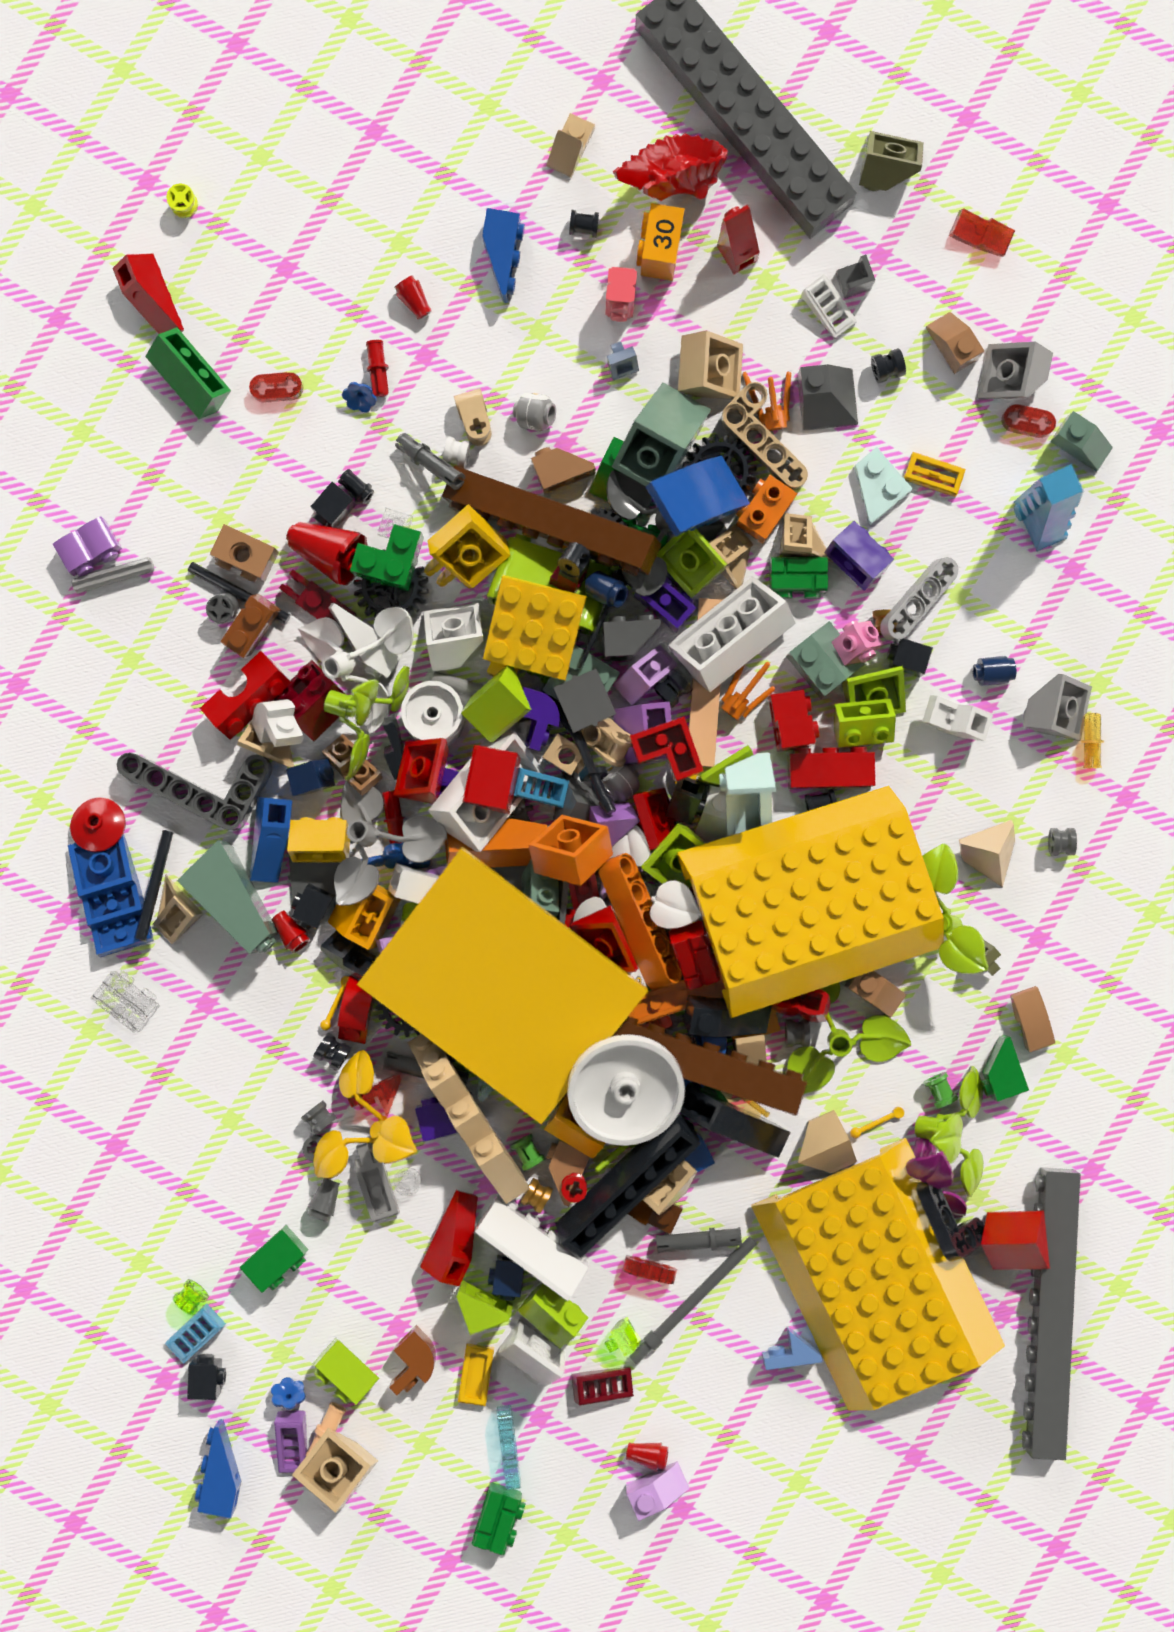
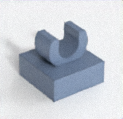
(622, 361)

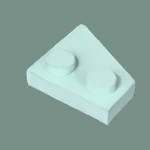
(879, 484)

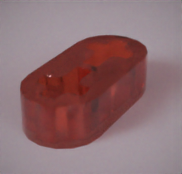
(276, 380)
(1029, 414)
(649, 1269)

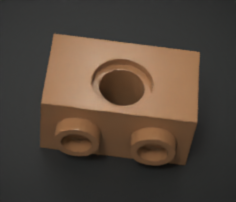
(231, 542)

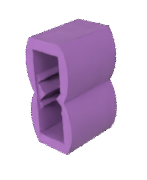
(87, 547)

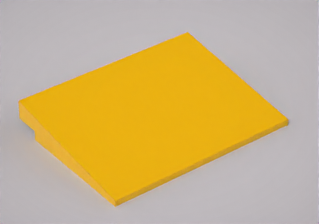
(501, 984)

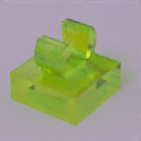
(623, 1337)

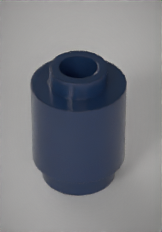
(606, 589)
(994, 670)

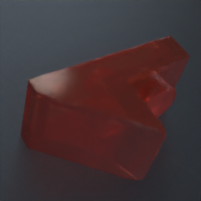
(386, 1092)

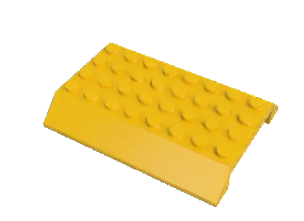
(814, 899)
(877, 1283)

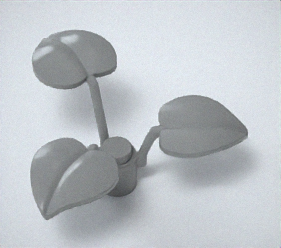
(354, 877)

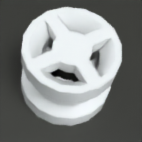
(456, 452)

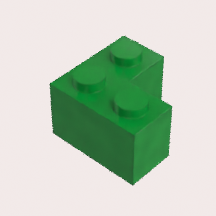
(391, 566)

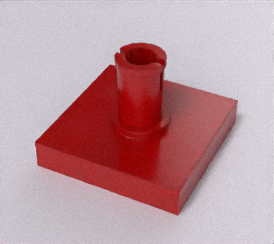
(652, 810)

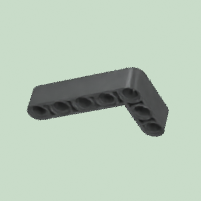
(196, 793)

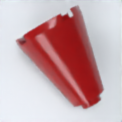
(326, 549)

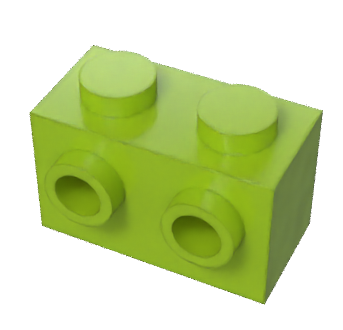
(864, 723)
(553, 1315)
(345, 1372)

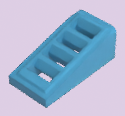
(557, 793)
(212, 1320)

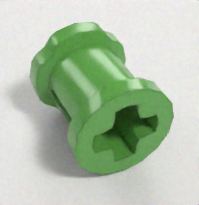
(940, 1090)
(527, 1152)

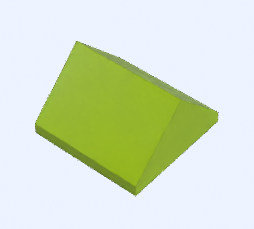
(691, 561)
(877, 686)
(497, 705)
(664, 863)
(482, 1308)

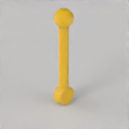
(326, 1024)
(897, 1112)

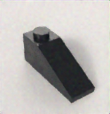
(711, 1018)

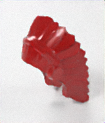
(674, 167)

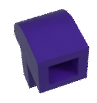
(542, 713)

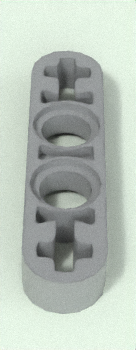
(918, 597)

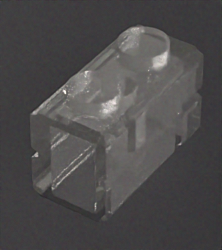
(125, 1000)

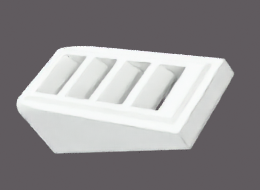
(836, 301)

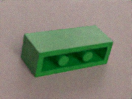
(187, 373)

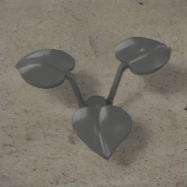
(629, 498)

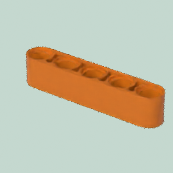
(632, 908)

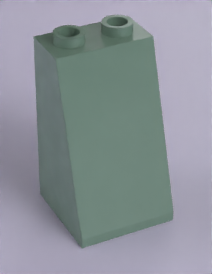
(661, 435)
(230, 897)

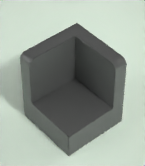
(856, 278)

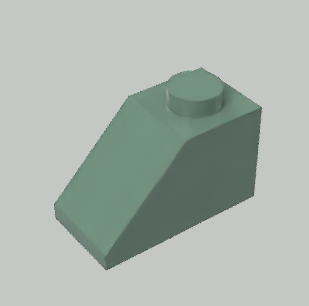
(1082, 440)

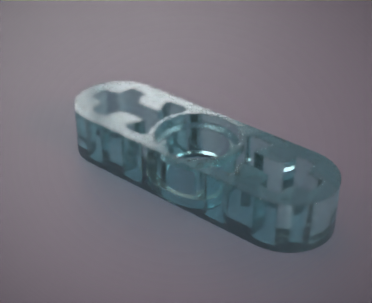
(508, 1447)

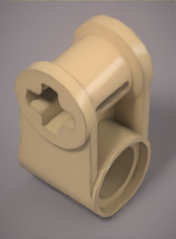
(473, 414)
(608, 741)

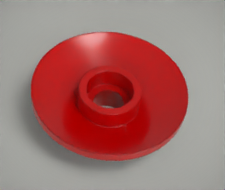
(107, 830)

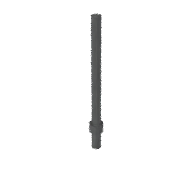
(654, 1338)

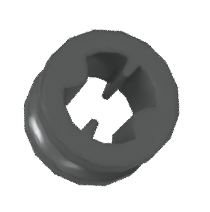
(310, 1155)

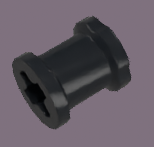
(584, 223)
(821, 800)

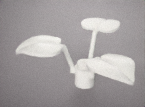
(325, 641)
(672, 901)

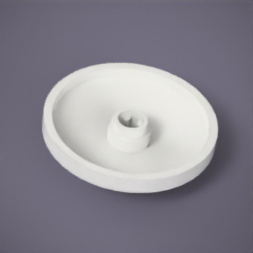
(625, 1090)

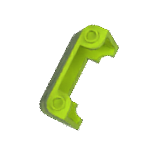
(536, 565)

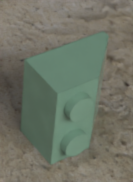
(820, 662)

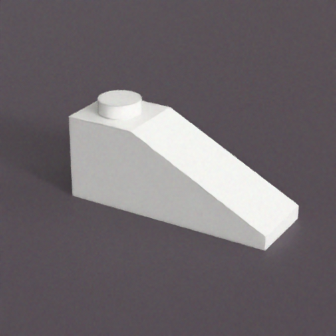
(359, 634)

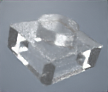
(393, 517)

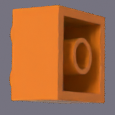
(571, 849)

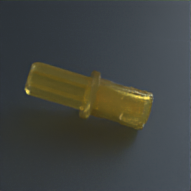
(1092, 740)

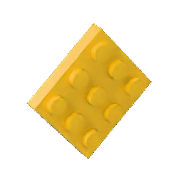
(534, 627)

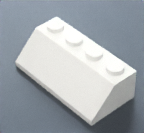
(732, 633)
(473, 823)
(532, 1246)

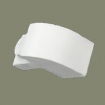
(957, 719)
(276, 724)

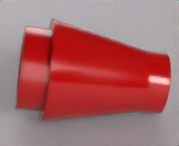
(412, 295)
(292, 935)
(648, 1454)

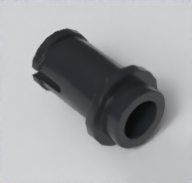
(356, 486)

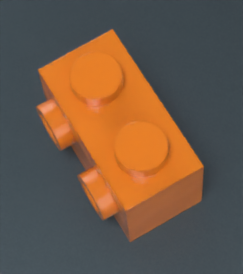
(766, 508)

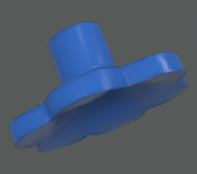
(359, 397)
(288, 1393)

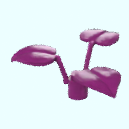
(936, 1172)

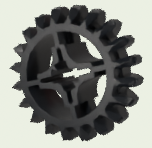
(730, 451)
(378, 589)

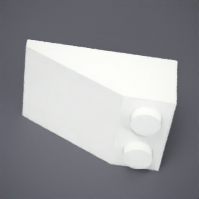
(533, 1354)

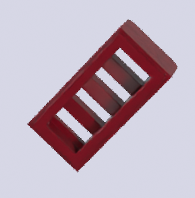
(590, 1376)

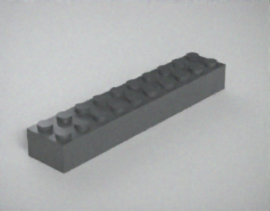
(746, 112)

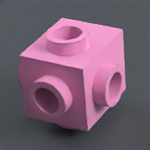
(857, 642)

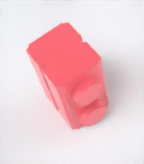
(620, 293)

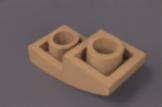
(339, 757)
(1033, 1019)

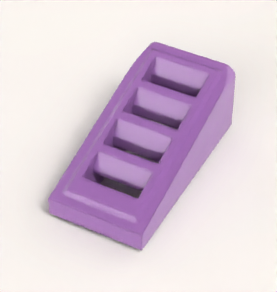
(290, 1424)

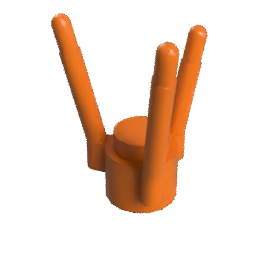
(774, 416)
(736, 704)

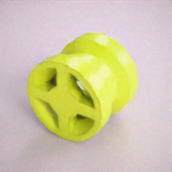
(182, 194)

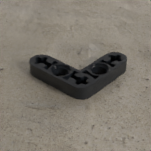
(953, 1240)

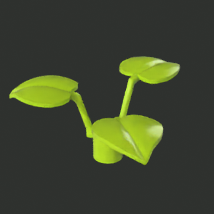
(360, 706)
(964, 945)
(879, 1042)
(947, 1134)

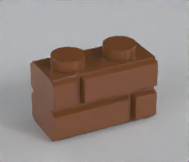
(250, 625)

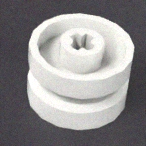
(420, 704)

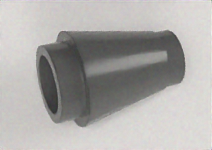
(324, 1201)

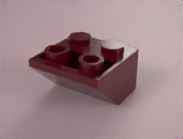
(308, 695)

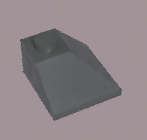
(826, 397)

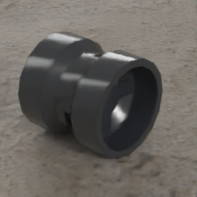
(888, 365)
(677, 683)
(326, 1049)

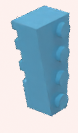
(1049, 507)

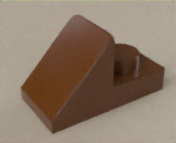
(666, 1221)

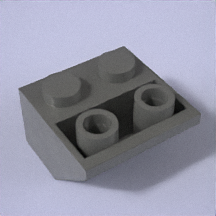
(626, 638)

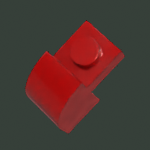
(355, 1013)

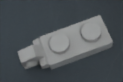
(375, 1184)

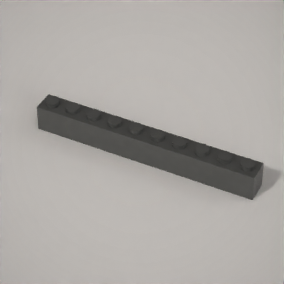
(1052, 1318)

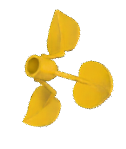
(389, 1135)

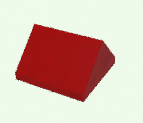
(422, 770)
(492, 778)
(605, 934)
(1016, 1240)

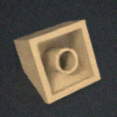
(710, 365)
(335, 1469)

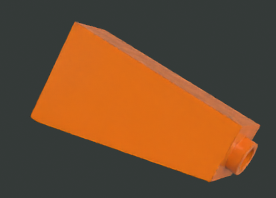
(505, 848)

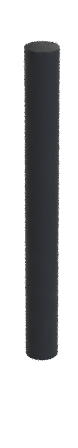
(228, 587)
(154, 885)

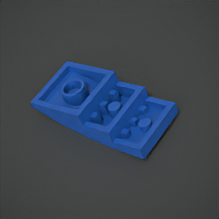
(697, 495)
(109, 896)

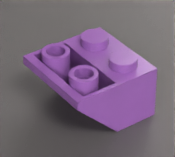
(640, 718)

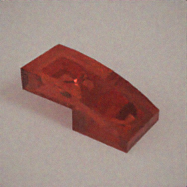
(981, 234)

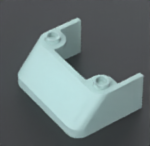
(748, 793)

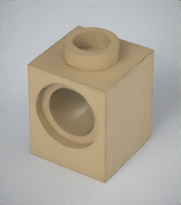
(552, 755)

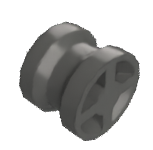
(216, 609)
(1062, 841)
(797, 1033)
(318, 1117)

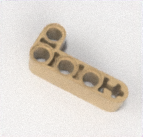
(768, 440)

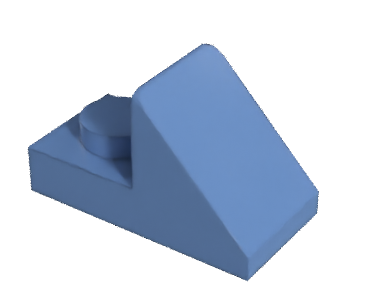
(798, 1354)

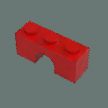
(263, 684)

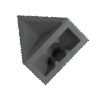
(577, 800)

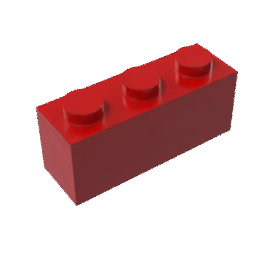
(831, 768)

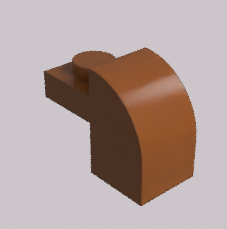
(419, 1355)

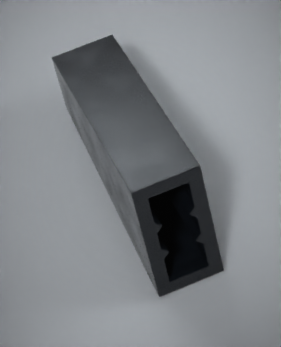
(733, 1121)

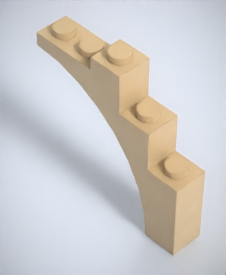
(468, 1119)

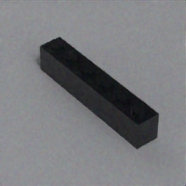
(625, 1186)

